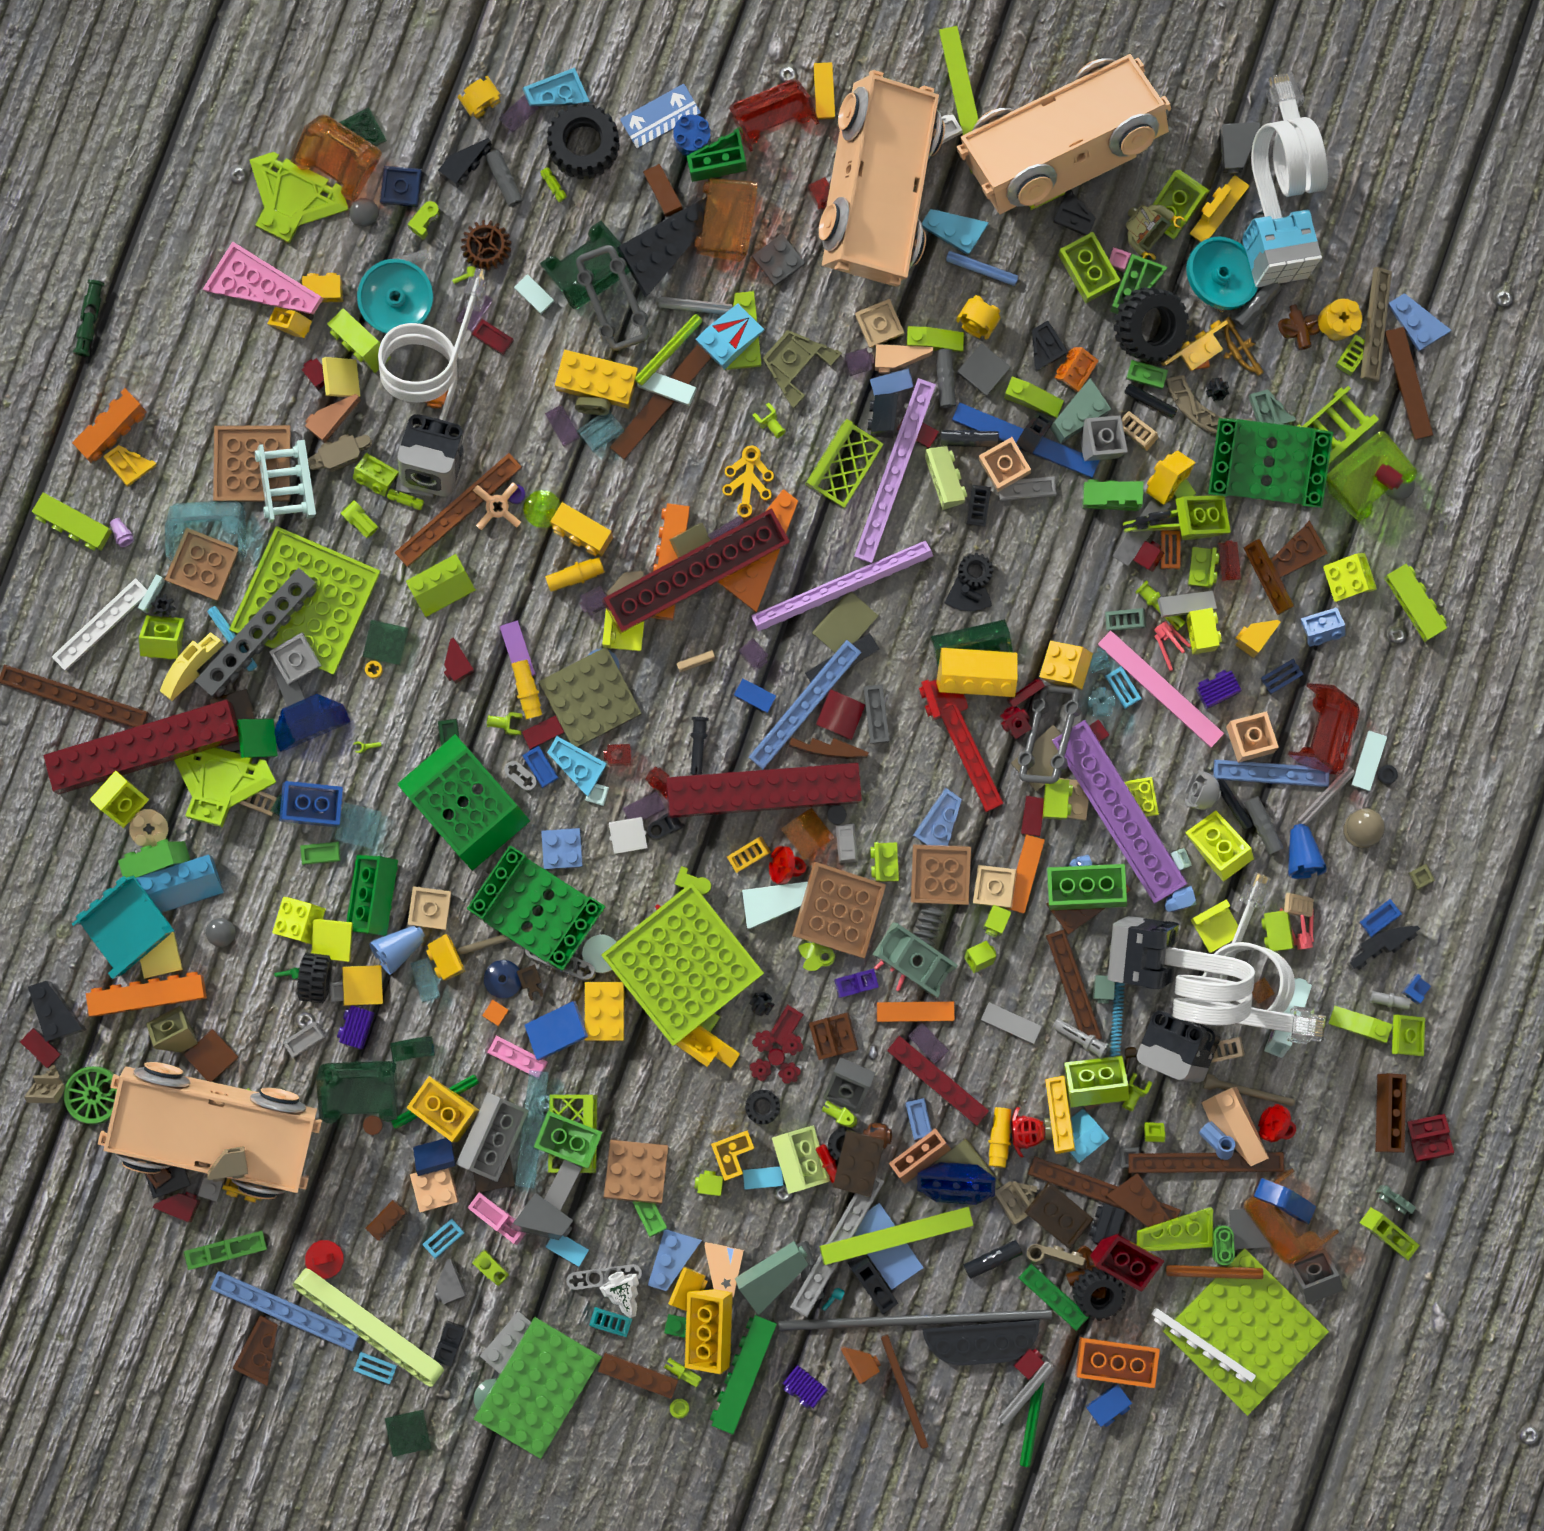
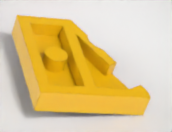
(128, 465)

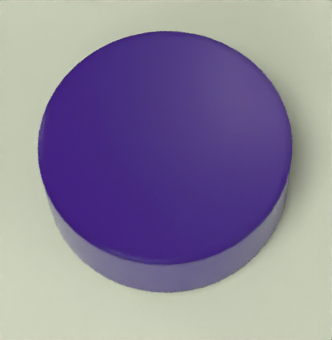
(518, 496)

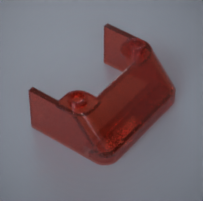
(771, 109)
(1333, 730)

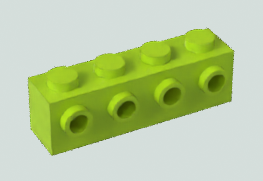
(71, 521)
(1415, 602)

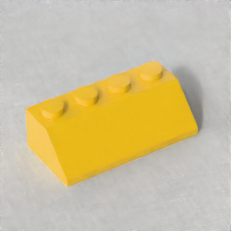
(977, 672)
(708, 1330)

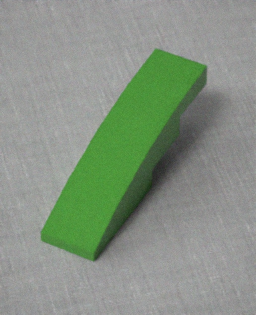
(225, 1250)

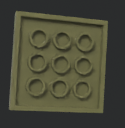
(590, 697)

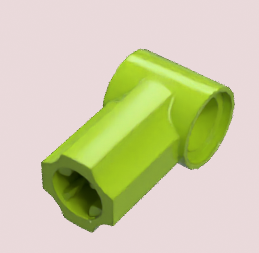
(356, 516)

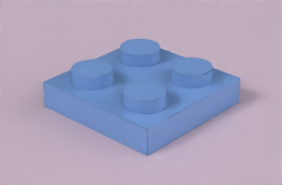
(562, 848)

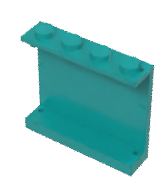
(124, 924)

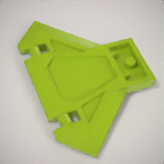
(292, 196)
(220, 782)

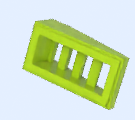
(1344, 366)

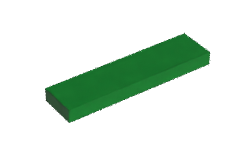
(1053, 1296)

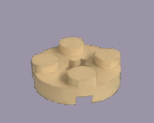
(139, 822)

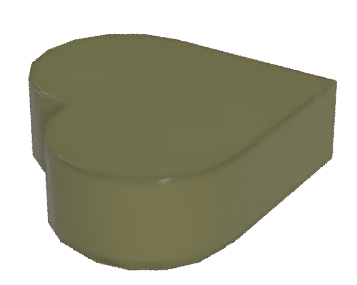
(1048, 1129)

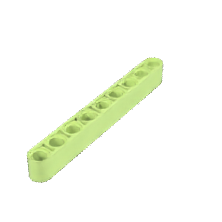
(368, 1327)

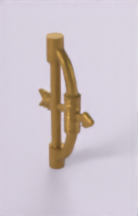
(1244, 345)

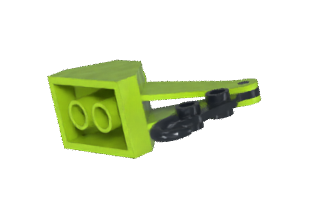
(1197, 515)

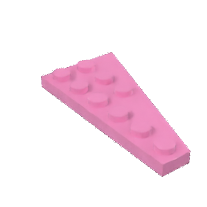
(252, 279)

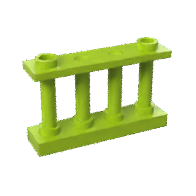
(1352, 435)

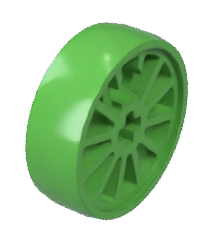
(69, 1088)

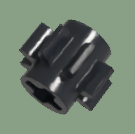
(1217, 389)
(157, 605)
(761, 1003)

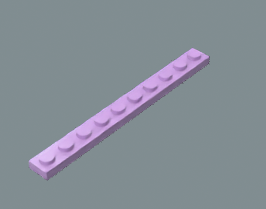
(894, 470)
(842, 585)

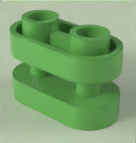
(1223, 1245)

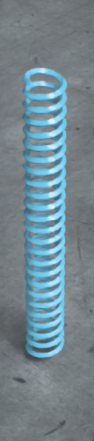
(1116, 1020)

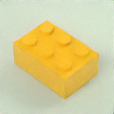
(581, 530)
(605, 1011)

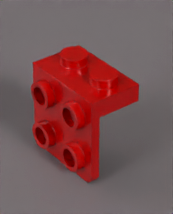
(935, 699)

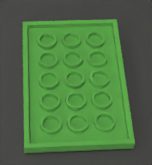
(537, 1387)

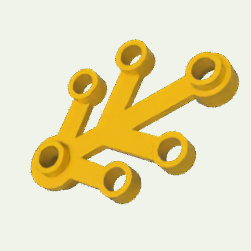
(748, 478)

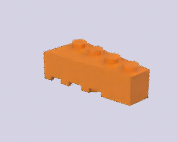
(110, 426)

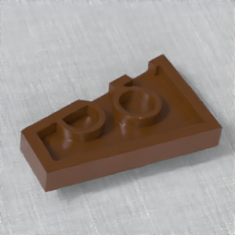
(1299, 551)
(257, 1352)

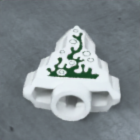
(622, 1292)

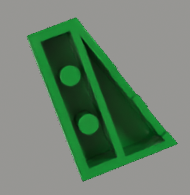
(718, 159)

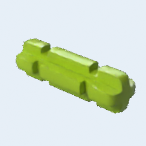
(553, 184)
(405, 499)

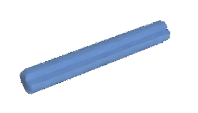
(982, 268)

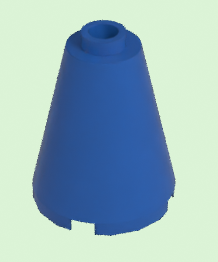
(1304, 854)

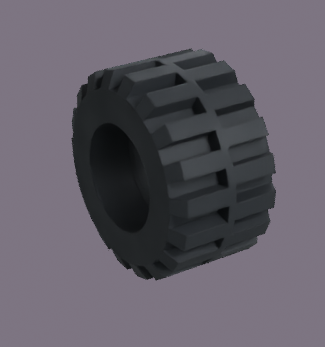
(314, 978)
(1105, 1306)

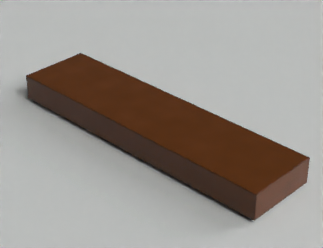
(1268, 577)

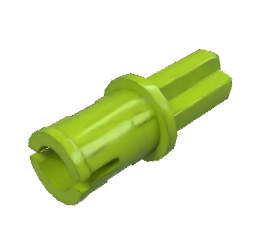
(683, 1373)

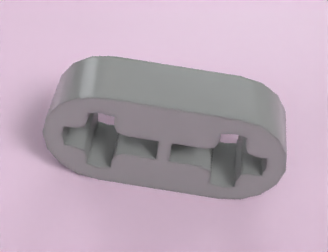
(523, 772)

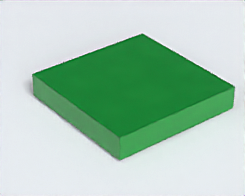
(257, 738)

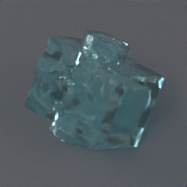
(1098, 708)

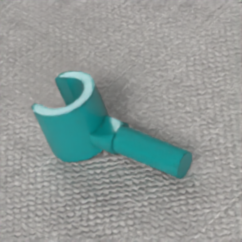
(838, 1294)

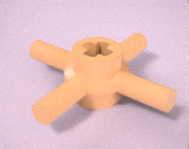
(498, 513)

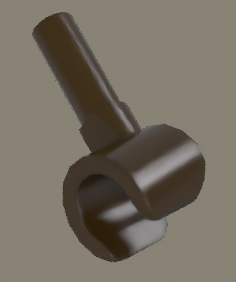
(1130, 1052)

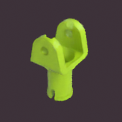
(770, 422)
(504, 722)
(1135, 1093)
(842, 1116)

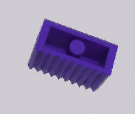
(1218, 689)
(356, 1027)
(805, 1387)

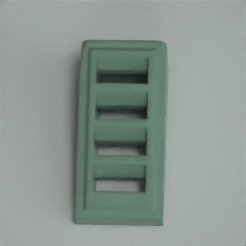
(1142, 619)

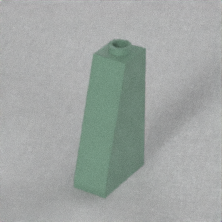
(771, 1276)

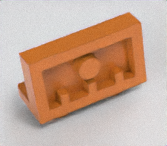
(1076, 368)

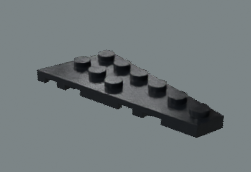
(658, 248)

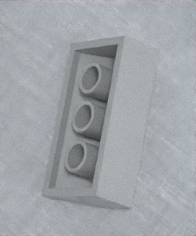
(492, 1137)

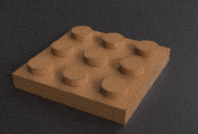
(202, 564)
(940, 874)
(636, 1171)

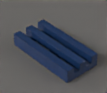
(1268, 684)

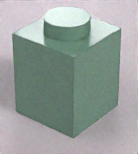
(1103, 989)

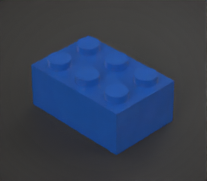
(311, 804)

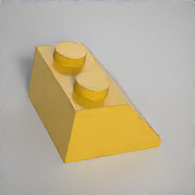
(1255, 636)
(445, 958)
(687, 1282)

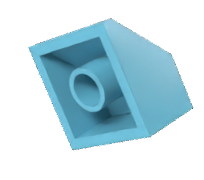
(1086, 1134)

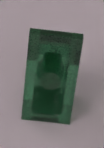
(412, 1049)

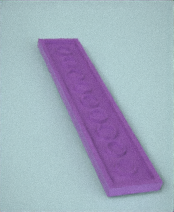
(1121, 813)

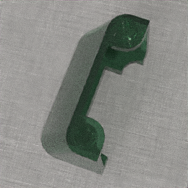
(565, 272)
(357, 1090)

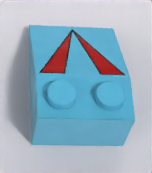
(729, 336)

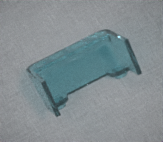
(229, 512)

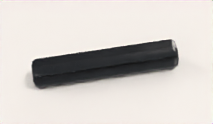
(1151, 400)
(1234, 805)

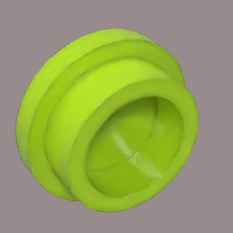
(679, 1408)

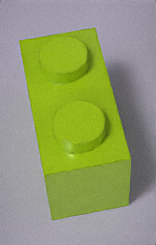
(1056, 800)
(996, 921)
(1278, 931)

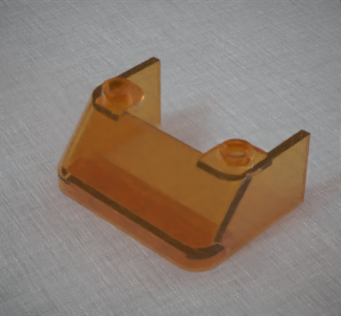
(1278, 1230)

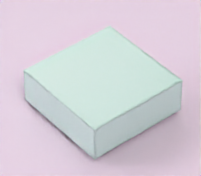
(598, 795)
(1181, 859)

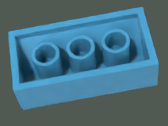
(182, 883)

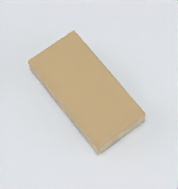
(695, 661)

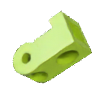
(422, 219)
(684, 879)
(490, 1268)

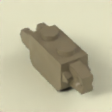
(340, 453)

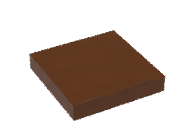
(211, 1056)

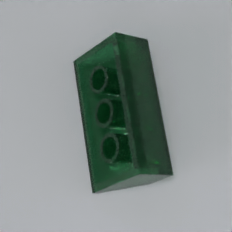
(985, 637)

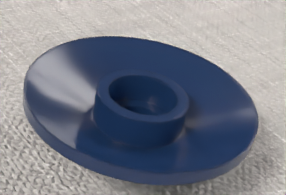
(502, 989)

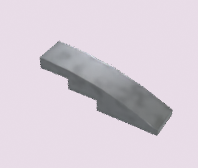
(1134, 540)

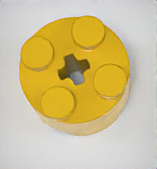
(479, 97)
(979, 317)
(1340, 319)

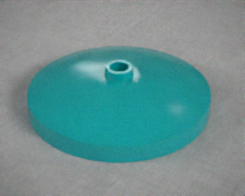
(1221, 273)
(389, 280)

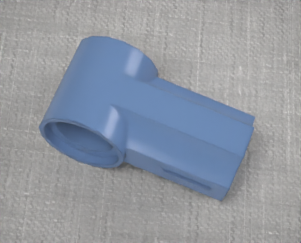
(1217, 1139)

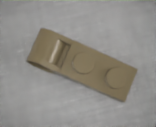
(1056, 1253)

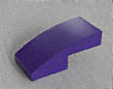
(856, 983)

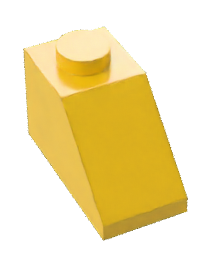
(290, 322)

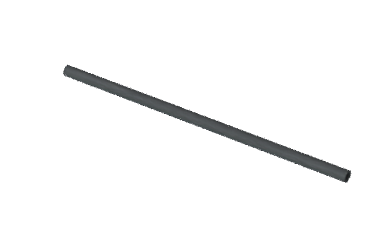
(915, 1320)

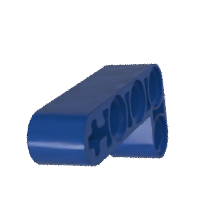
(1285, 1200)

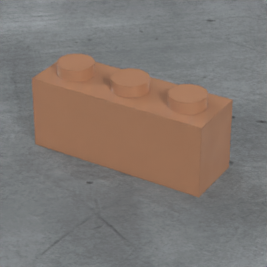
(920, 1156)

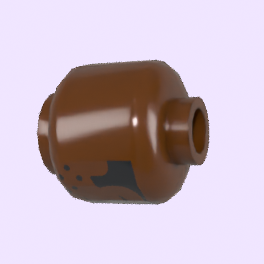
(880, 1131)

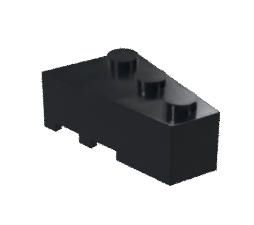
(53, 1012)

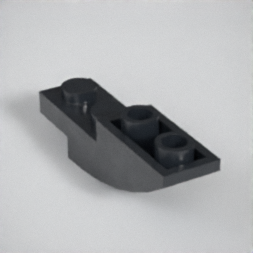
(1388, 940)

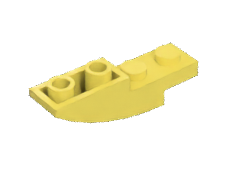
(185, 667)

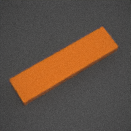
(1026, 872)
(915, 1011)

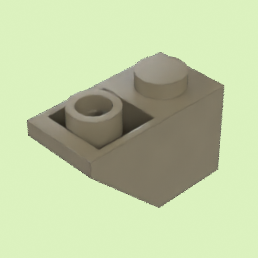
(229, 1164)

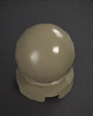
(1363, 828)

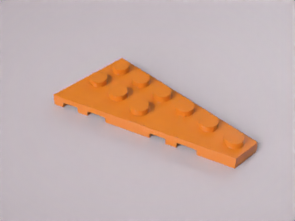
(752, 580)

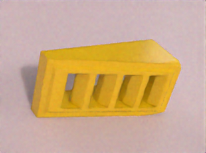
(762, 845)

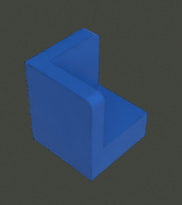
(1416, 989)

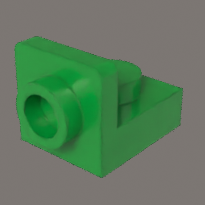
(676, 1325)

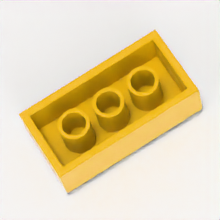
(597, 378)

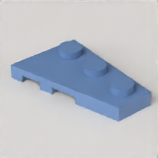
(1418, 323)

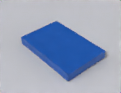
(556, 1030)

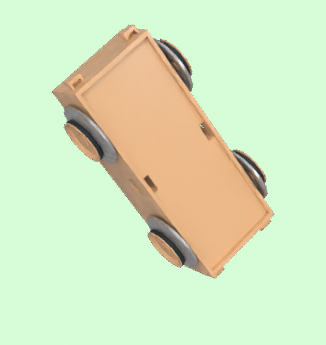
(1065, 135)
(878, 161)
(189, 1122)

